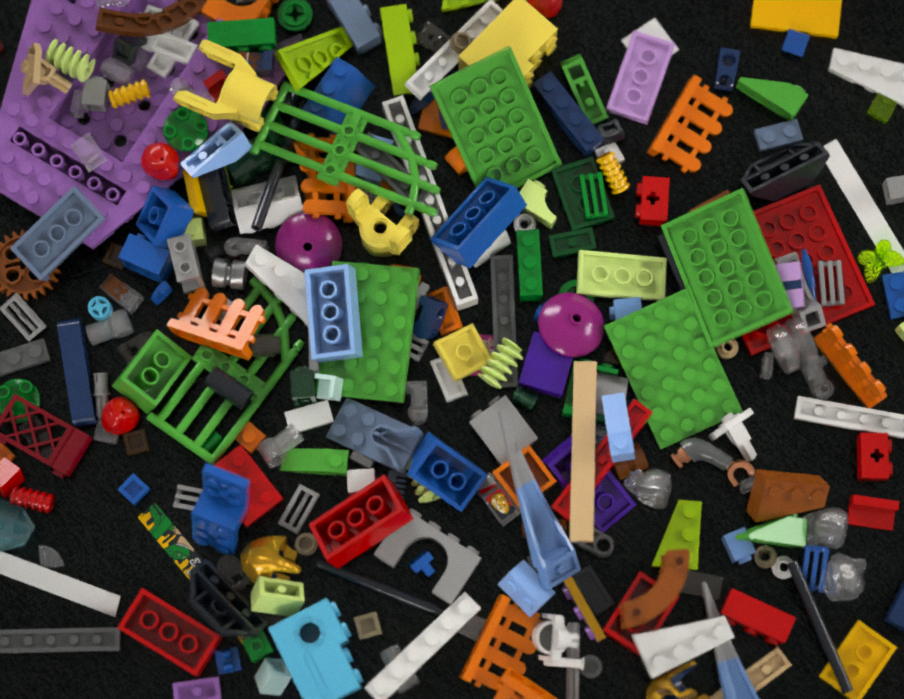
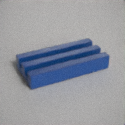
(816, 549)

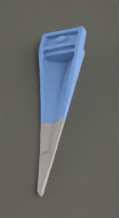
(547, 541)
(732, 675)

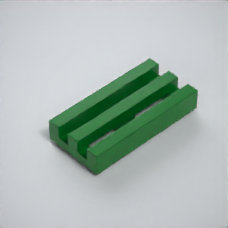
(591, 177)

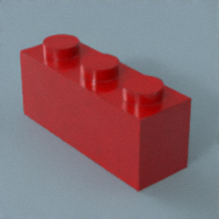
(757, 617)

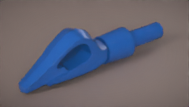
(808, 272)

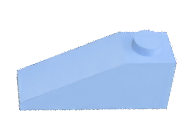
(218, 151)
(618, 427)

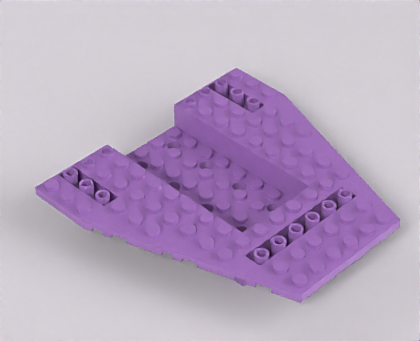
(39, 128)

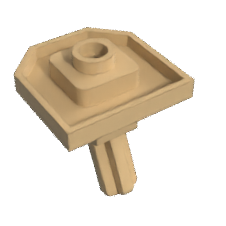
(40, 72)

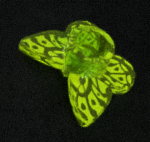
(878, 259)

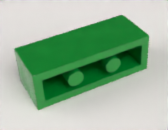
(244, 35)
(529, 265)

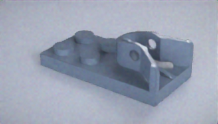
(58, 233)
(375, 435)

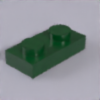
(571, 242)

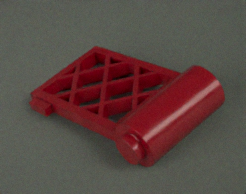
(64, 455)

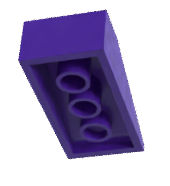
(610, 497)

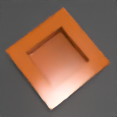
(250, 437)

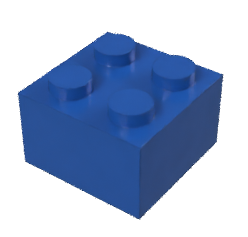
(164, 216)
(146, 258)

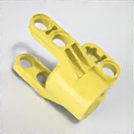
(240, 96)
(370, 216)

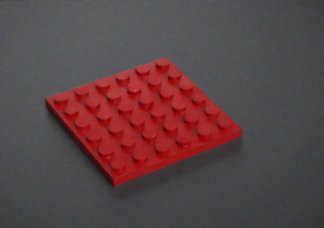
(809, 224)

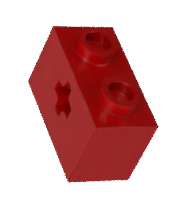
(659, 190)
(866, 466)

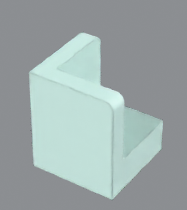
(329, 387)
(272, 676)

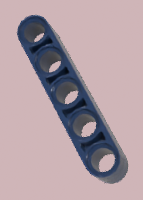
(77, 372)

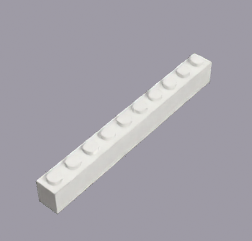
(456, 275)

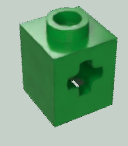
(258, 646)

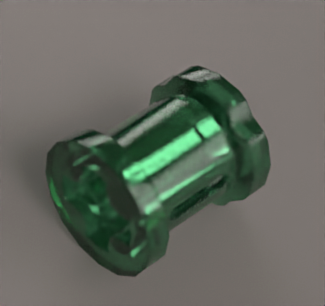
(524, 399)

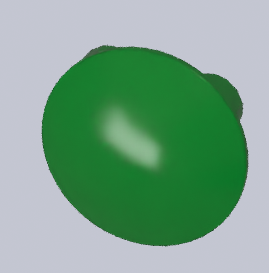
(185, 129)
(23, 389)

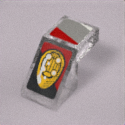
(498, 500)

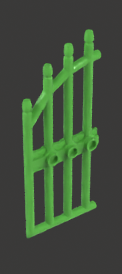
(344, 145)
(209, 359)

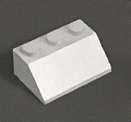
(283, 206)

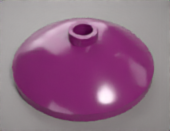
(302, 228)
(566, 335)

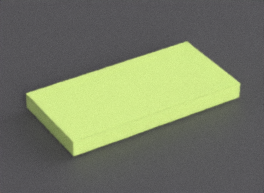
(621, 276)

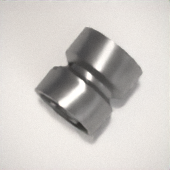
(229, 273)

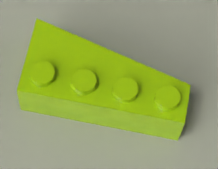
(399, 46)

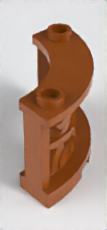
(666, 588)

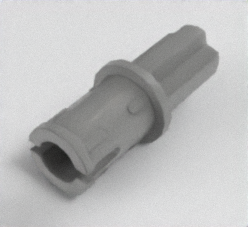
(101, 392)

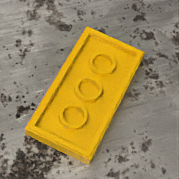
(806, 16)

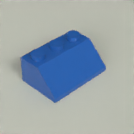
(342, 84)
(445, 472)

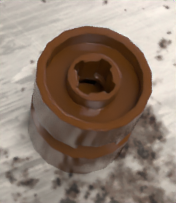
(623, 468)

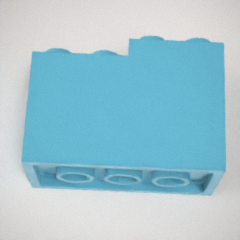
(314, 652)

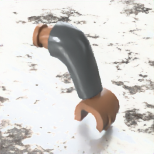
(701, 450)

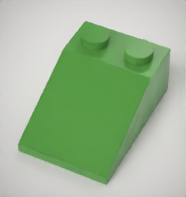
(152, 371)

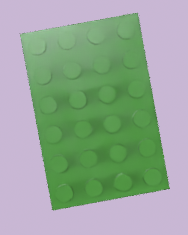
(496, 121)
(727, 268)
(386, 322)
(672, 368)

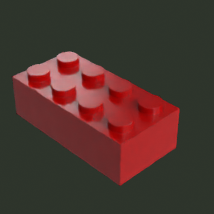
(360, 521)
(170, 632)

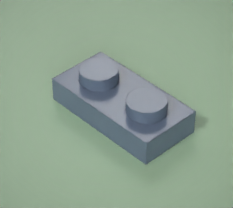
(778, 135)

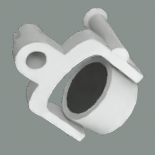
(552, 639)

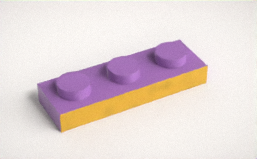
(582, 610)

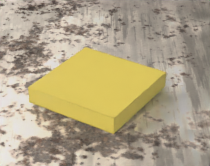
(462, 352)

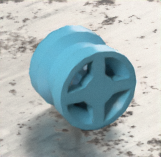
(96, 307)

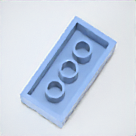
(333, 313)

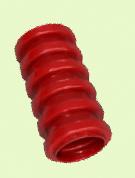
(31, 499)

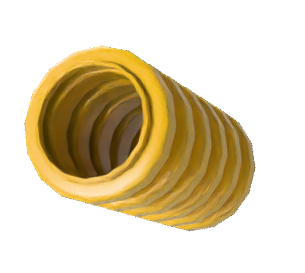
(129, 93)
(613, 172)

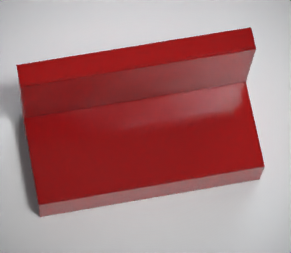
(872, 512)

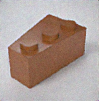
(784, 494)

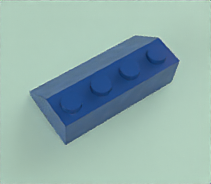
(479, 221)

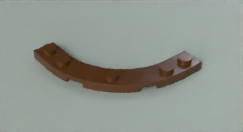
(146, 23)

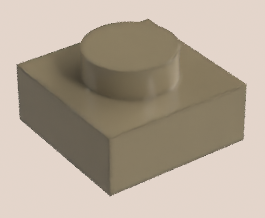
(368, 625)

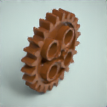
(24, 284)

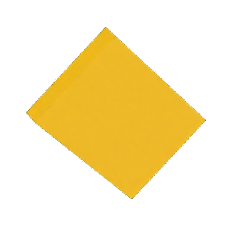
(863, 658)

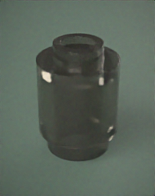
(265, 345)

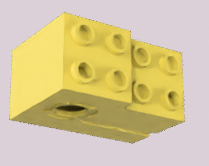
(520, 28)

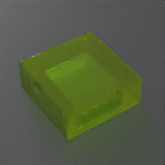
(882, 108)

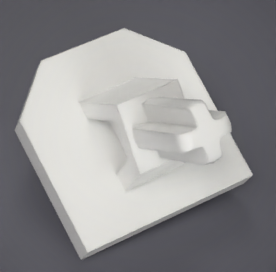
(737, 433)

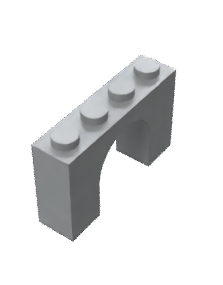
(461, 560)

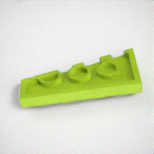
(310, 57)

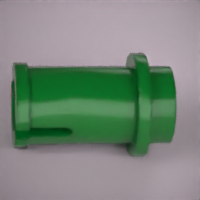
(212, 442)

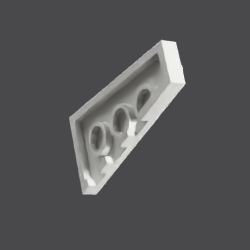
(870, 72)
(282, 278)
(677, 644)

